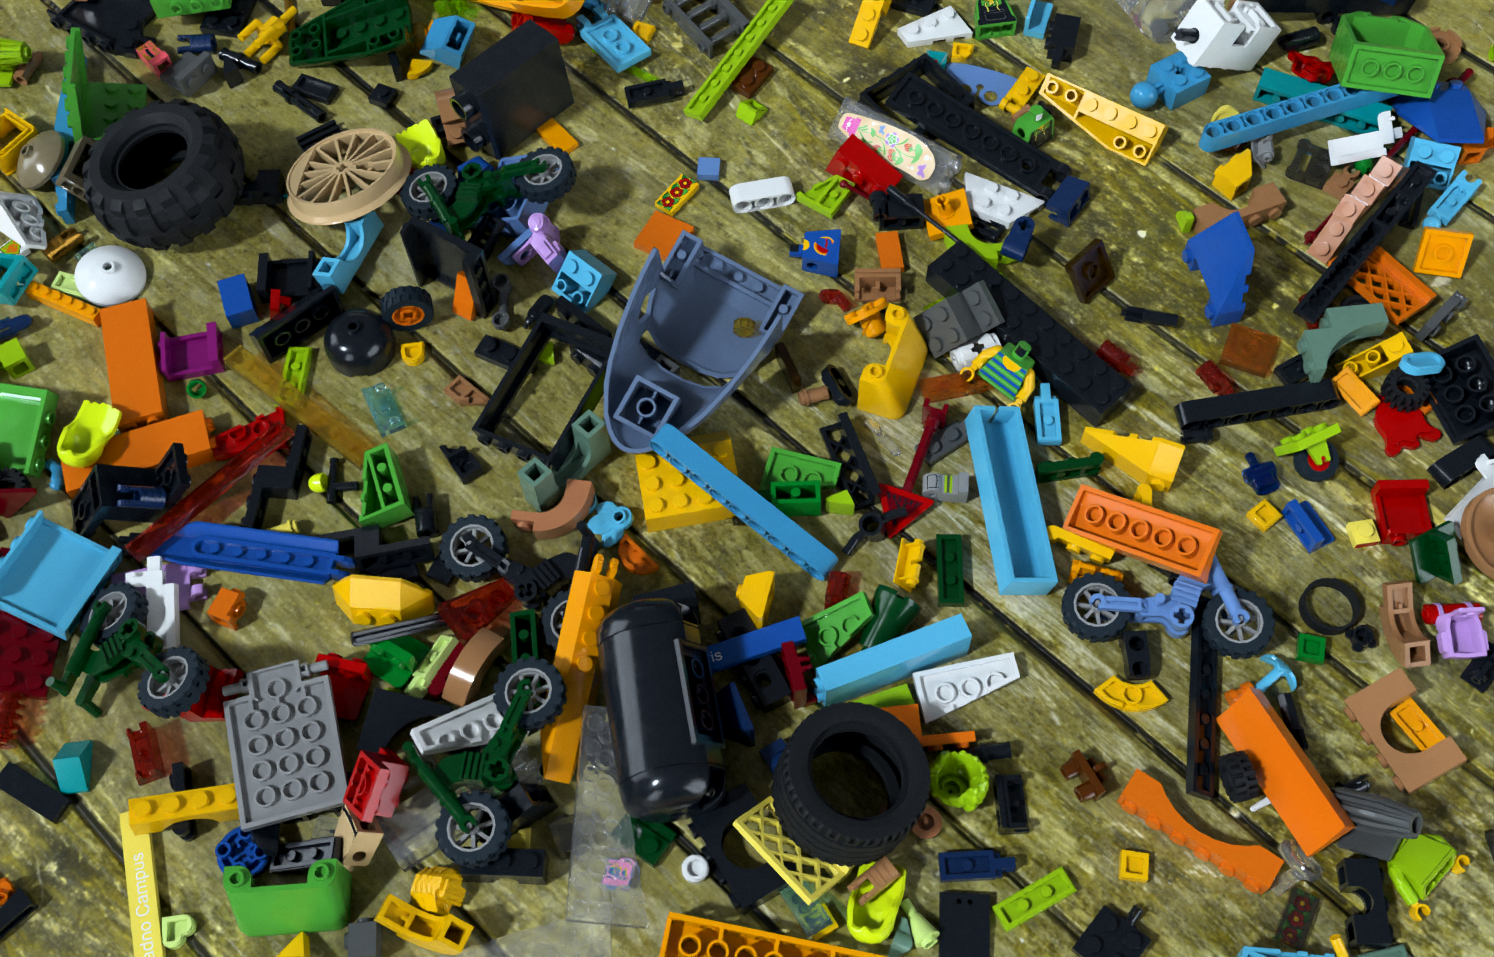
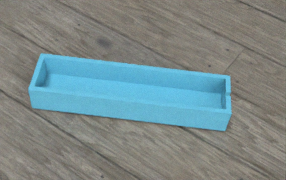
(1010, 501)

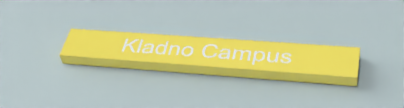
(142, 891)

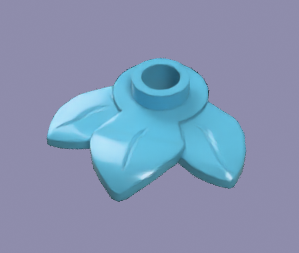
(606, 522)

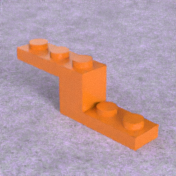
(910, 717)

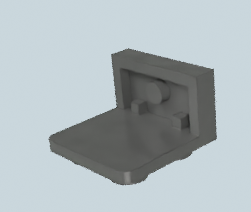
(189, 72)

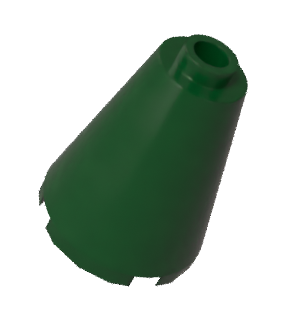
(891, 617)

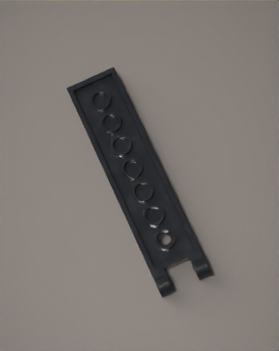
(976, 136)

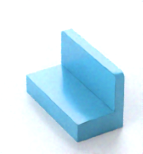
(1037, 19)

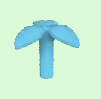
(1280, 669)

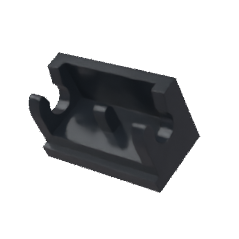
(1010, 804)

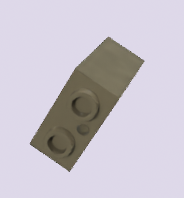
(68, 180)

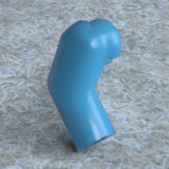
(57, 474)

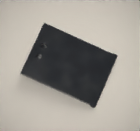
(964, 925)

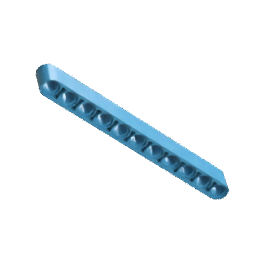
(1285, 115)

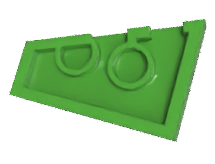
(794, 466)
(835, 627)

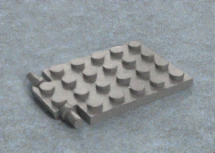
(284, 744)

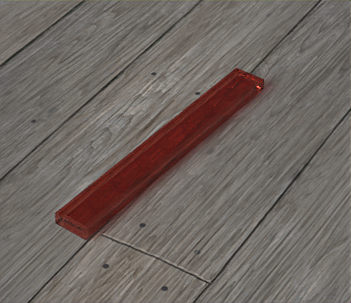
(208, 491)

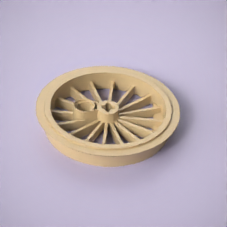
(365, 156)

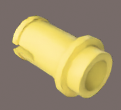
(289, 527)

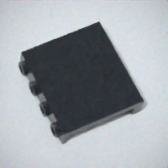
(100, 19)
(443, 255)

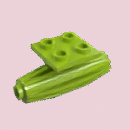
(11, 55)

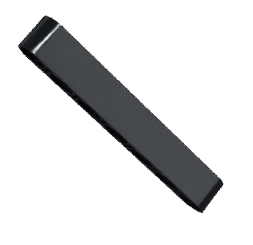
(1257, 405)

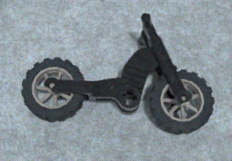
(529, 583)

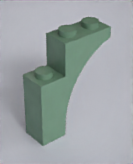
(1335, 330)

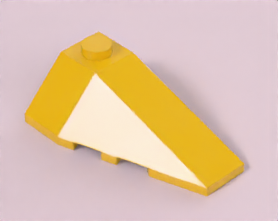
(1142, 459)

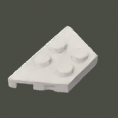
(996, 202)

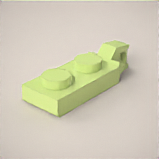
(430, 665)

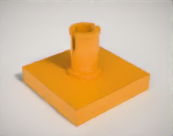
(947, 210)
(1442, 252)

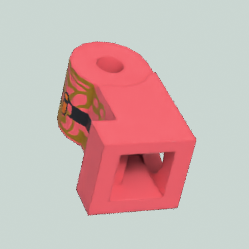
(153, 57)

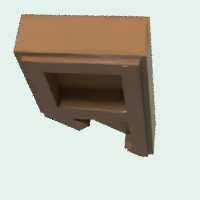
(465, 393)

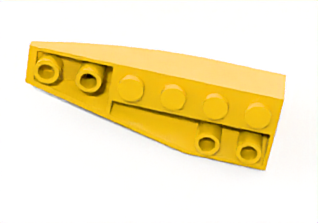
(1105, 120)

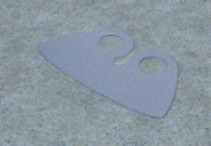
(975, 75)

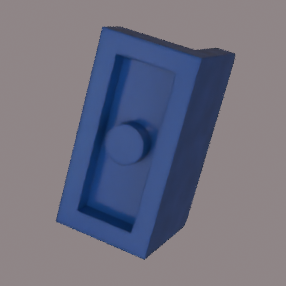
(1307, 525)

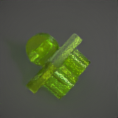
(450, 7)

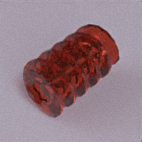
(8, 706)

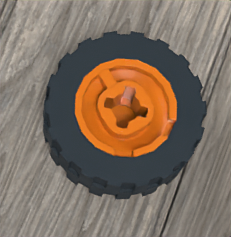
(407, 308)

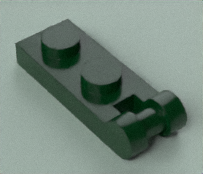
(1069, 468)

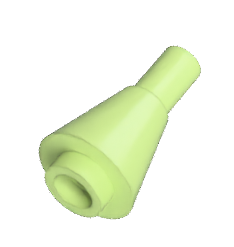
(922, 931)

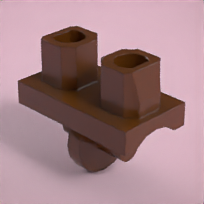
(1089, 773)

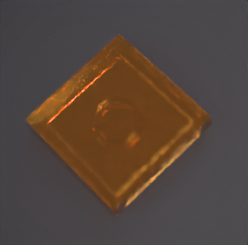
(1248, 350)

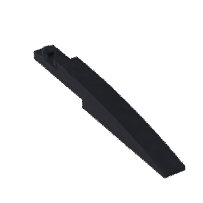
(1365, 243)

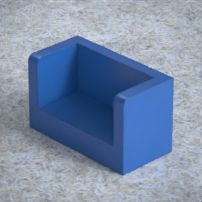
(238, 301)

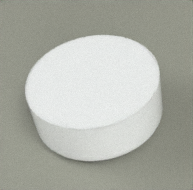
(695, 869)

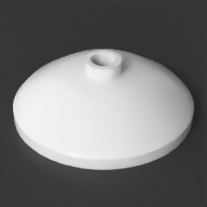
(110, 286)

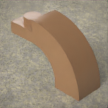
(451, 121)
(1400, 626)

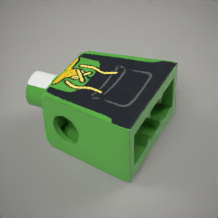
(993, 19)
(1035, 126)

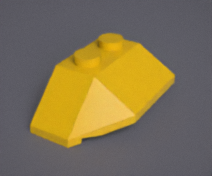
(381, 599)

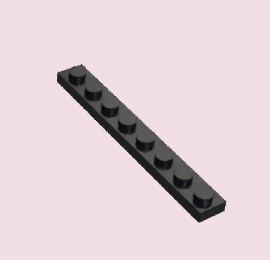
(1201, 711)

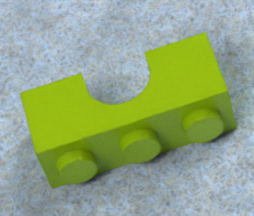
(15, 359)

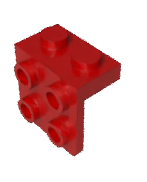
(349, 684)

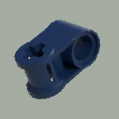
(1019, 239)

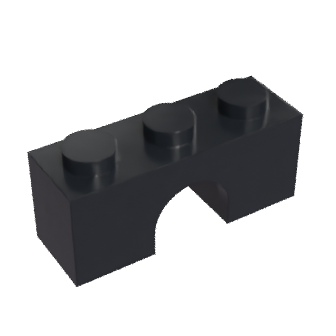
(266, 189)
(522, 865)
(1365, 880)

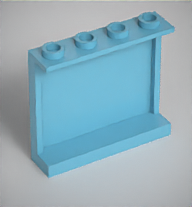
(53, 575)

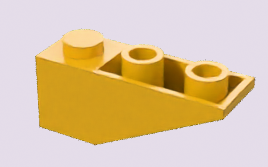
(1378, 359)

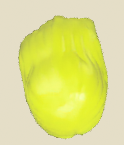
(423, 144)
(87, 435)
(877, 917)

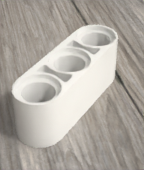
(762, 194)

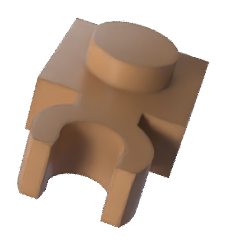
(1341, 183)

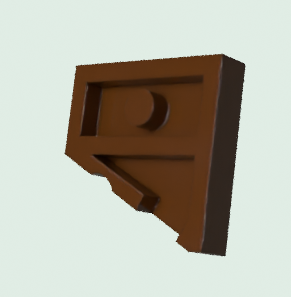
(751, 77)

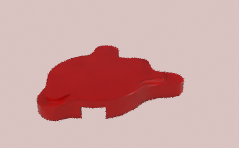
(1311, 67)
(1402, 429)

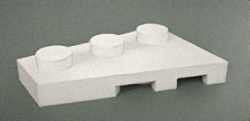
(937, 26)

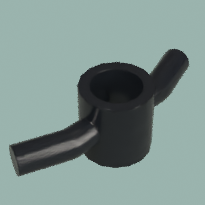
(877, 535)

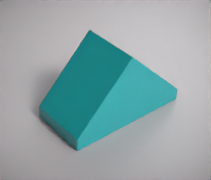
(74, 767)

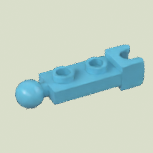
(1451, 201)

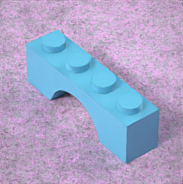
(359, 239)

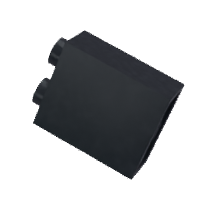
(511, 90)

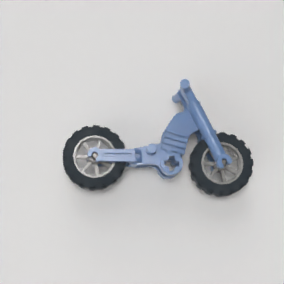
(1167, 610)

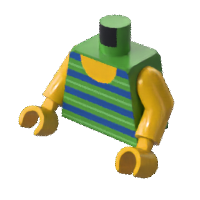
(1007, 370)

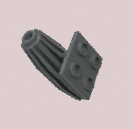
(1378, 823)

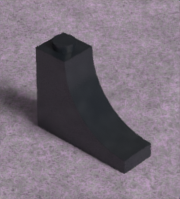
(391, 714)

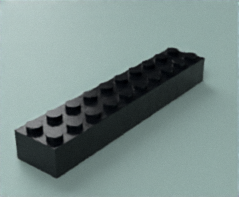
(1058, 355)

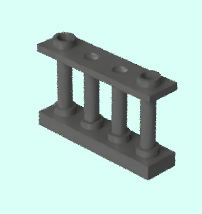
(726, 12)

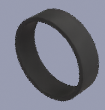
(1339, 586)

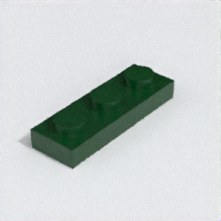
(949, 570)

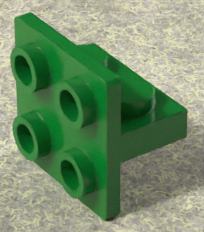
(396, 659)

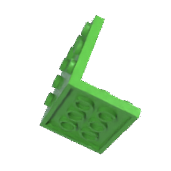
(94, 104)

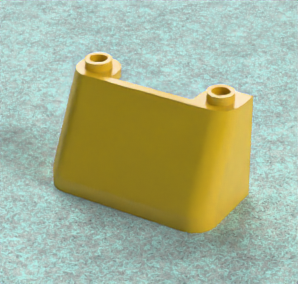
(889, 387)

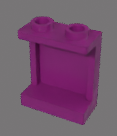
(191, 354)

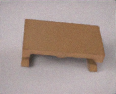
(877, 282)

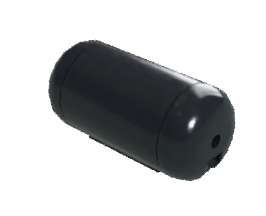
(662, 711)

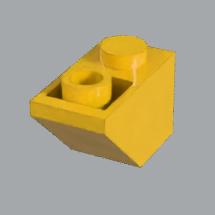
(1234, 176)

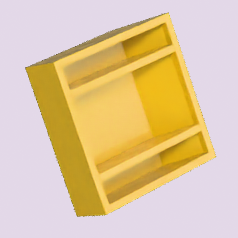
(674, 499)

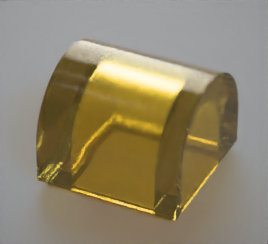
(420, 34)

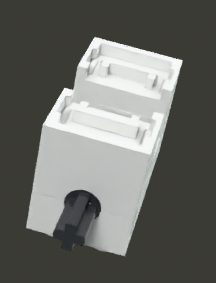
(1223, 38)

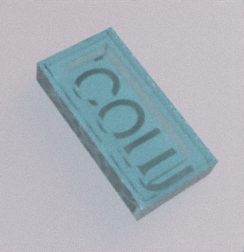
(811, 917)

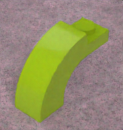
(986, 251)

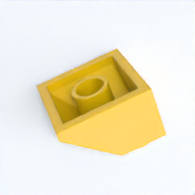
(757, 596)

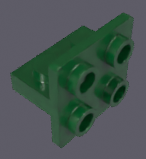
(1436, 555)

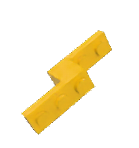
(867, 22)

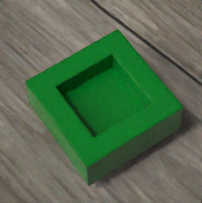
(1310, 648)

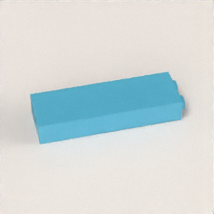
(892, 661)

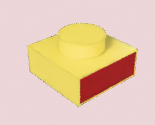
(1362, 533)

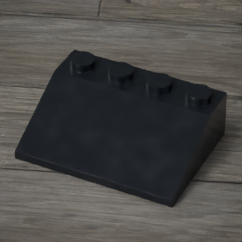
(1464, 391)

